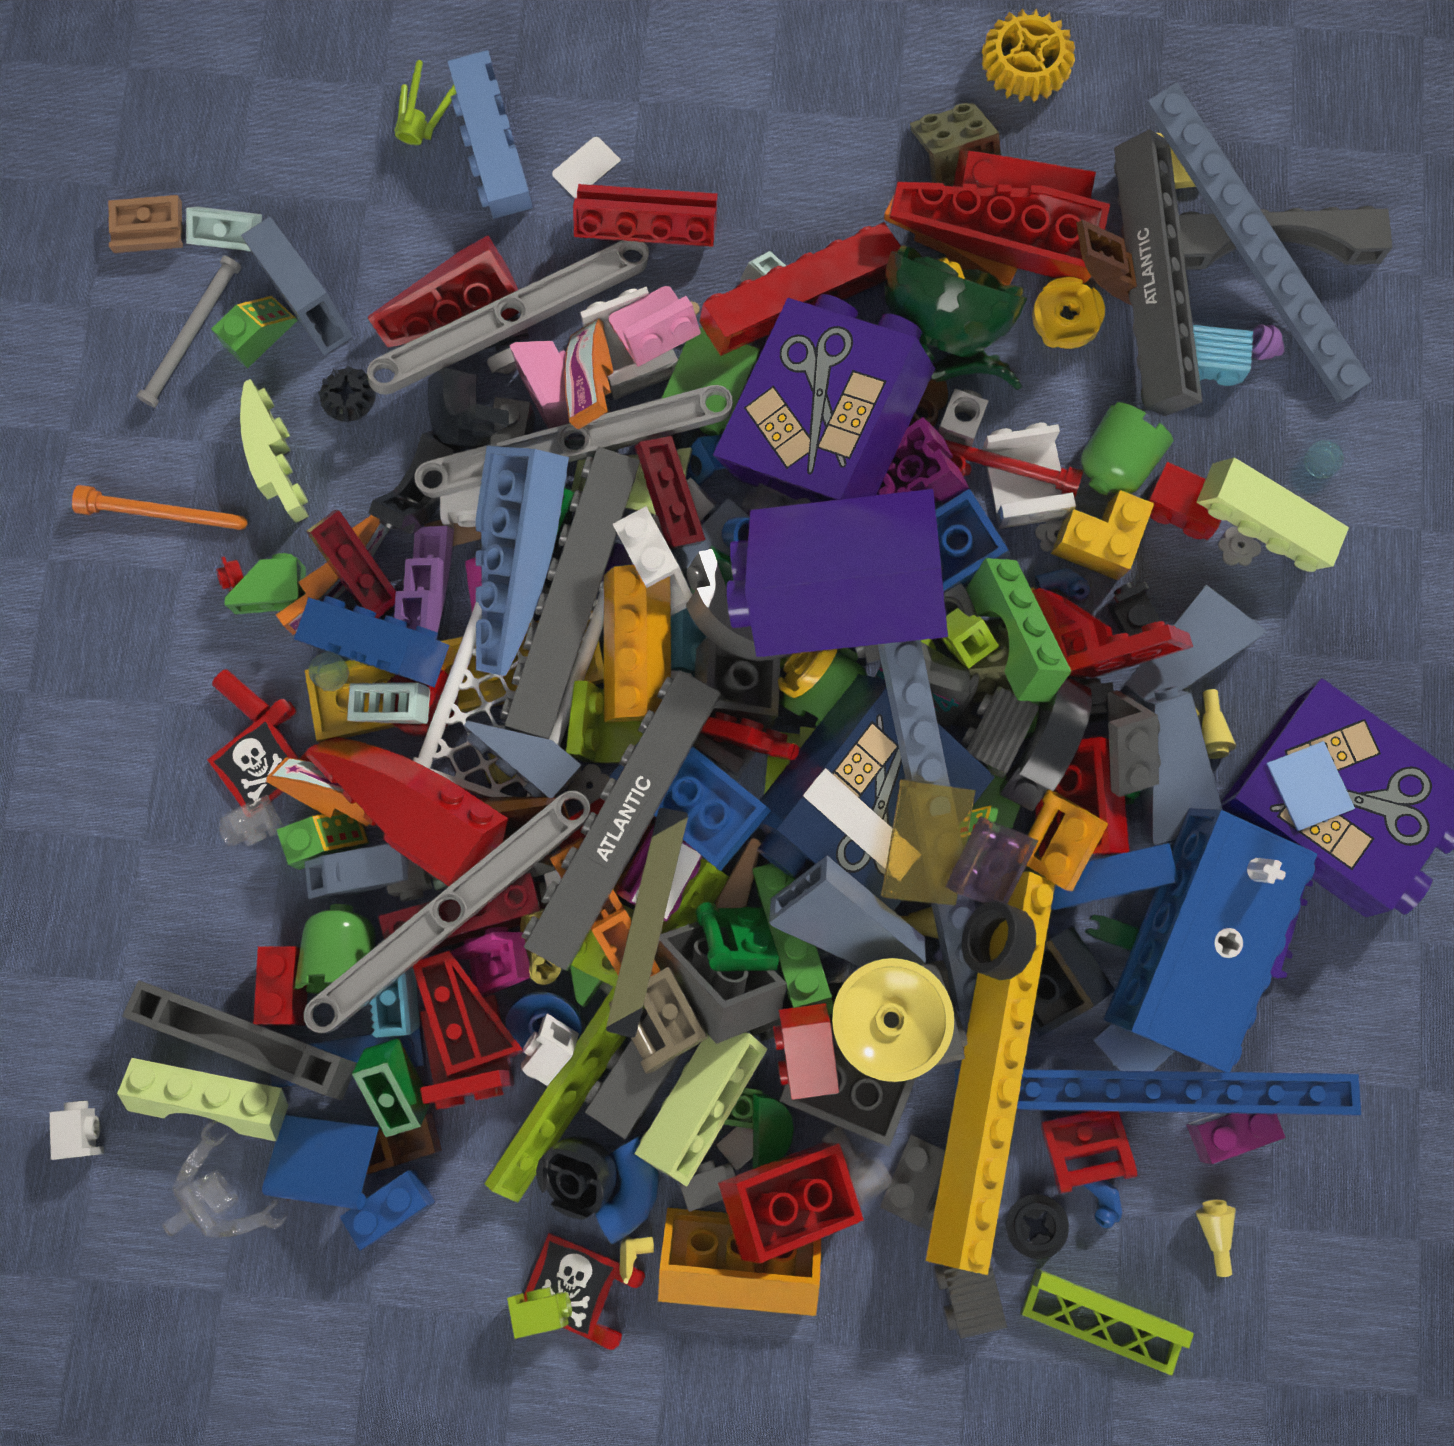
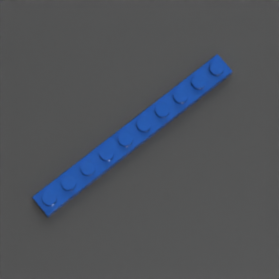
(1189, 1092)

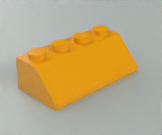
(635, 644)
(706, 1269)

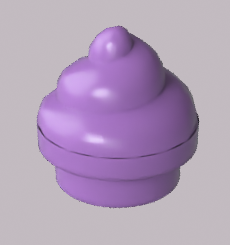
(1267, 342)

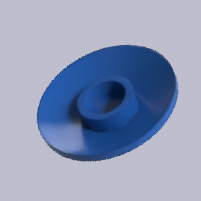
(527, 1013)

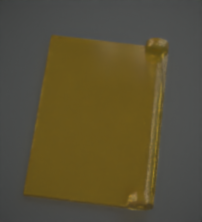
(926, 841)

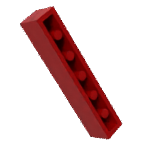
(837, 270)

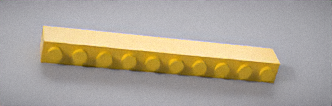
(988, 1097)

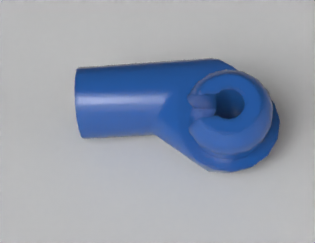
(1065, 581)
(1108, 1201)

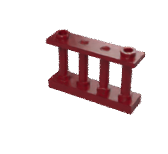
(505, 910)

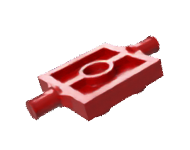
(749, 736)

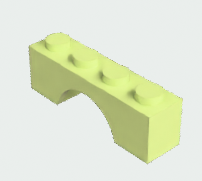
(239, 1104)

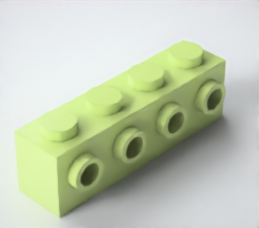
(1272, 515)
(699, 1105)

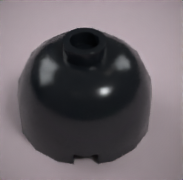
(577, 1176)

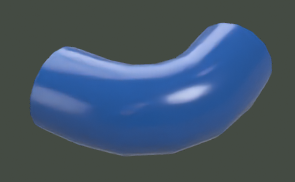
(635, 1196)

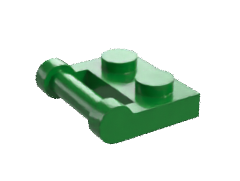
(748, 935)

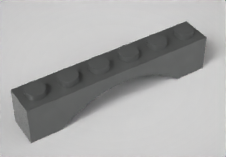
(1347, 235)
(240, 1040)

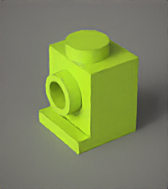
(968, 638)
(539, 1313)

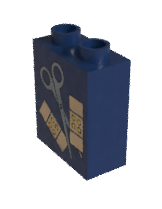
(863, 753)

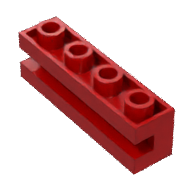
(645, 215)

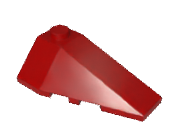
(993, 169)
(446, 294)

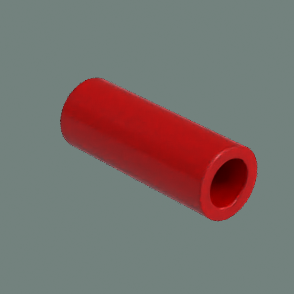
(240, 695)

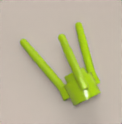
(411, 122)

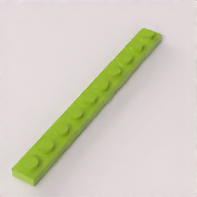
(584, 1068)

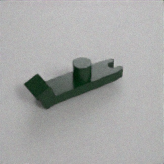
(1113, 932)

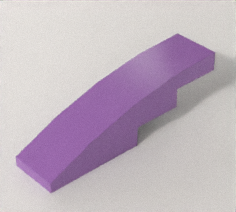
(426, 578)

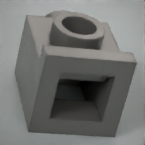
(704, 1186)

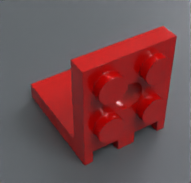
(482, 1082)

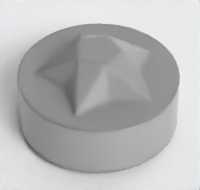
(502, 362)

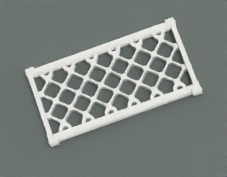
(454, 684)

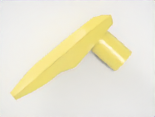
(628, 1251)

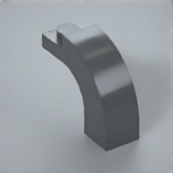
(710, 609)

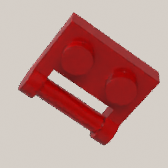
(1086, 1136)

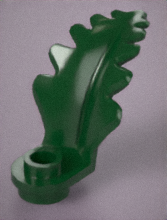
(979, 363)

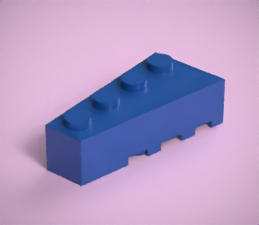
(372, 641)

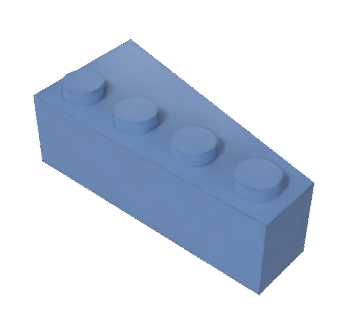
(489, 134)

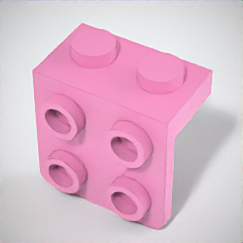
(655, 324)

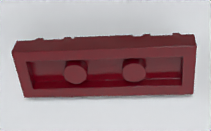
(670, 493)
(352, 563)

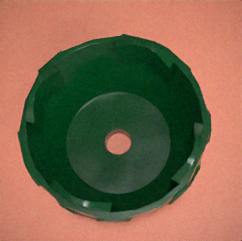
(950, 310)

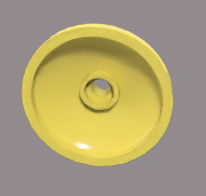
(922, 1013)

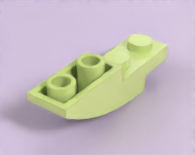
(265, 450)

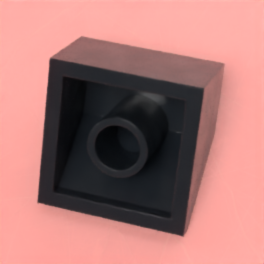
(1067, 982)

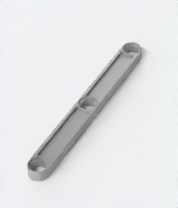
(488, 327)
(608, 431)
(428, 930)

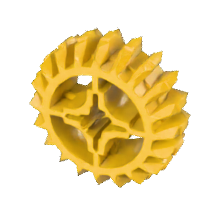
(1032, 42)

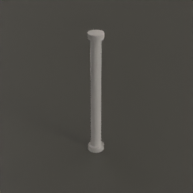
(189, 331)

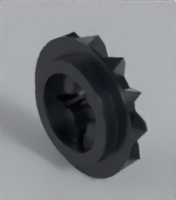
(357, 404)
(1054, 1220)

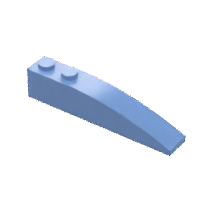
(518, 533)

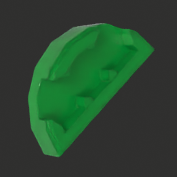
(771, 1129)

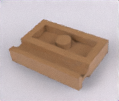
(145, 223)

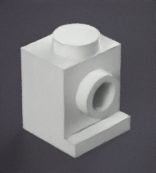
(460, 508)
(548, 1050)
(74, 1131)

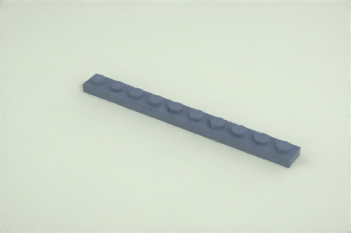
(1257, 242)
(925, 763)

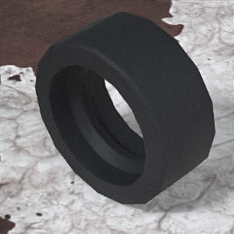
(1018, 947)

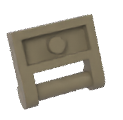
(673, 1020)

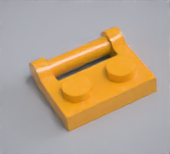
(1071, 843)

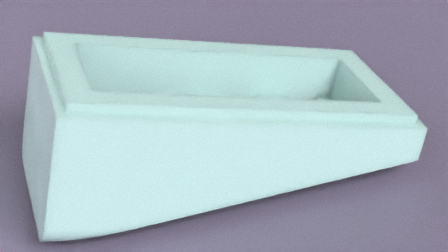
(412, 705)

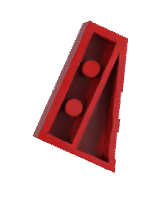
(460, 1018)

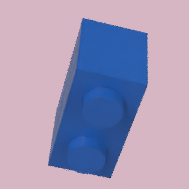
(387, 1209)

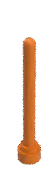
(88, 500)

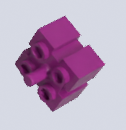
(924, 464)

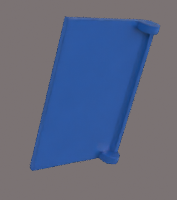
(320, 1162)

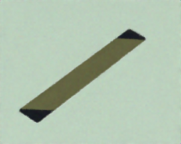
(647, 922)

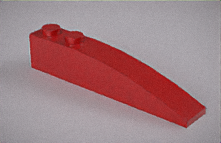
(1002, 223)
(415, 807)

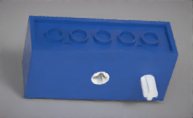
(1211, 938)

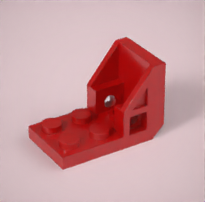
(1092, 647)

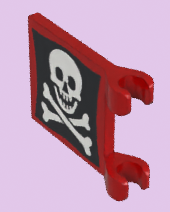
(255, 754)
(587, 1280)

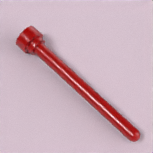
(1065, 480)

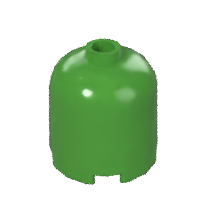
(1123, 450)
(828, 688)
(331, 946)

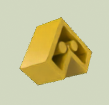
(1108, 543)

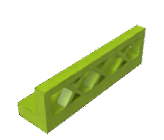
(1116, 1310)

